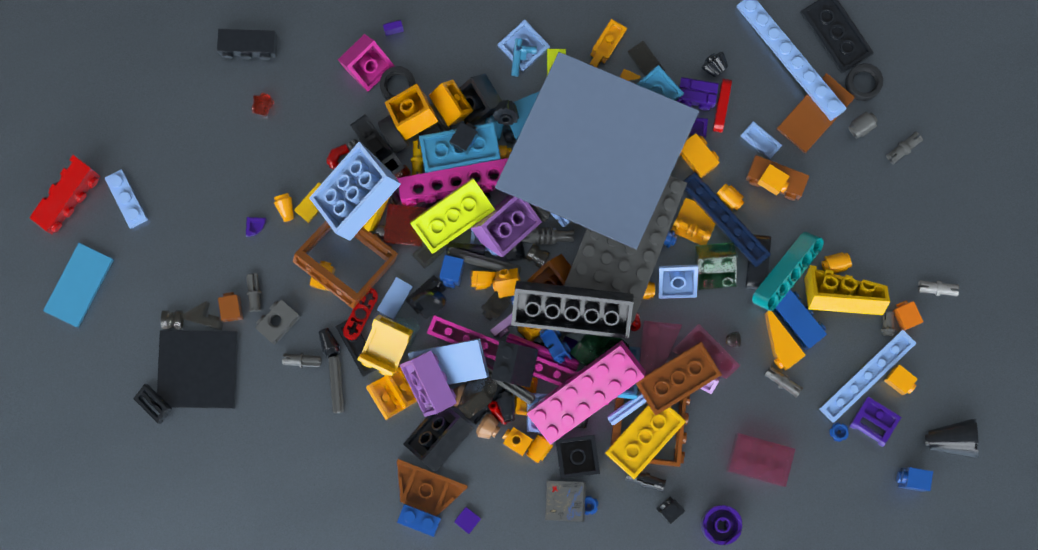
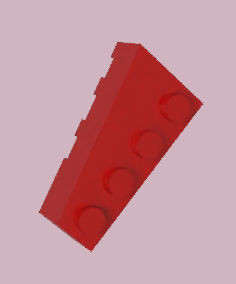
(64, 195)

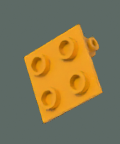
(693, 223)

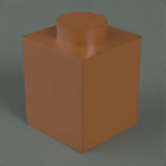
(230, 307)

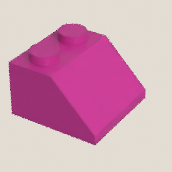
(365, 62)

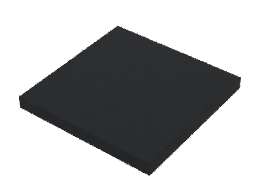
(197, 368)

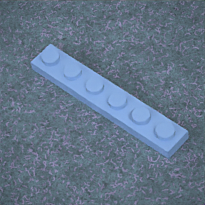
(867, 376)

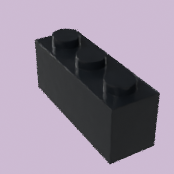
(247, 43)

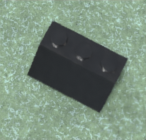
(438, 437)

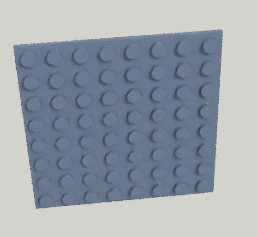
(597, 150)

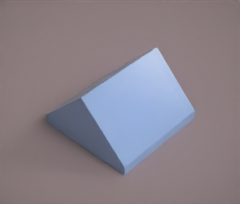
(677, 281)

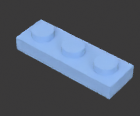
(126, 198)

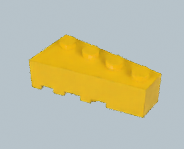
(844, 293)

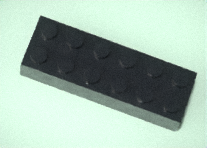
(572, 309)

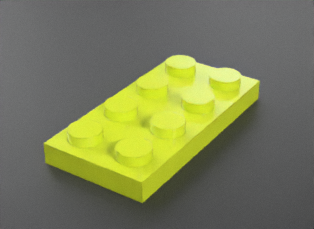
(452, 216)

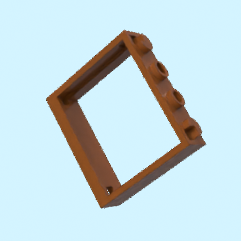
(330, 281)
(680, 438)

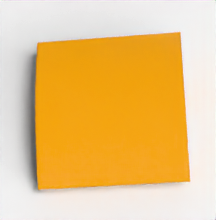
(392, 394)

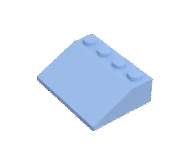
(354, 191)

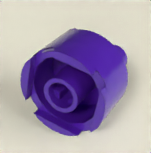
(732, 525)

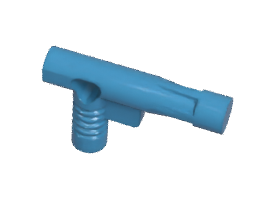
(520, 55)

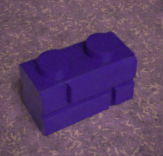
(698, 93)

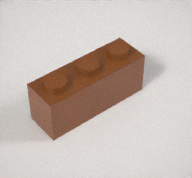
(797, 179)

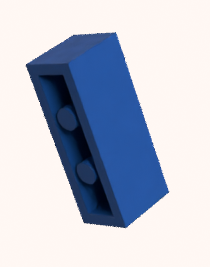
(800, 320)

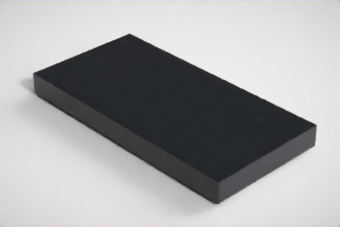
(837, 33)

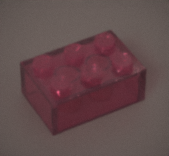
(760, 460)

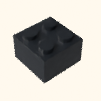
(577, 457)

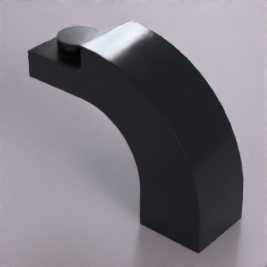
(375, 144)

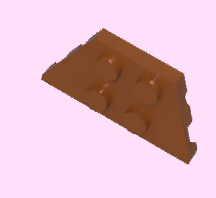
(426, 489)

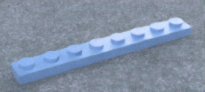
(791, 58)

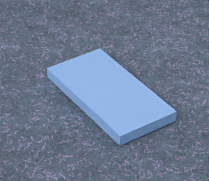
(459, 360)

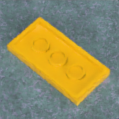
(644, 439)

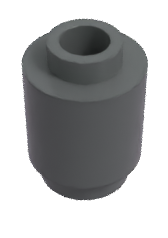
(863, 124)

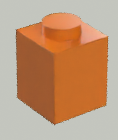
(907, 315)

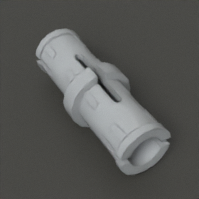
(938, 288)

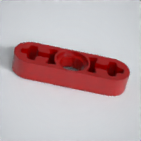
(722, 105)
(349, 323)

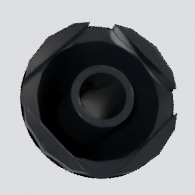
(955, 439)

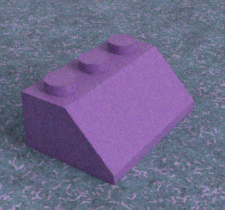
(506, 225)
(428, 383)

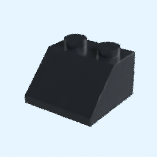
(481, 98)
(514, 364)

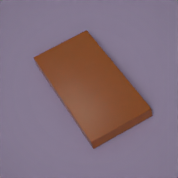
(808, 121)
(678, 378)

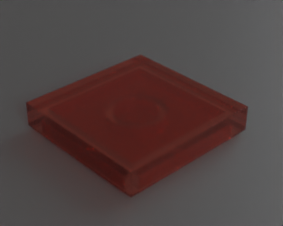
(398, 226)

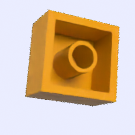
(411, 111)

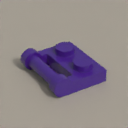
(877, 415)

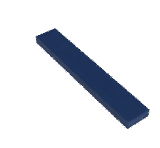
(726, 220)

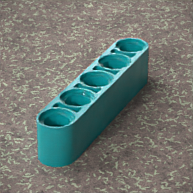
(788, 271)

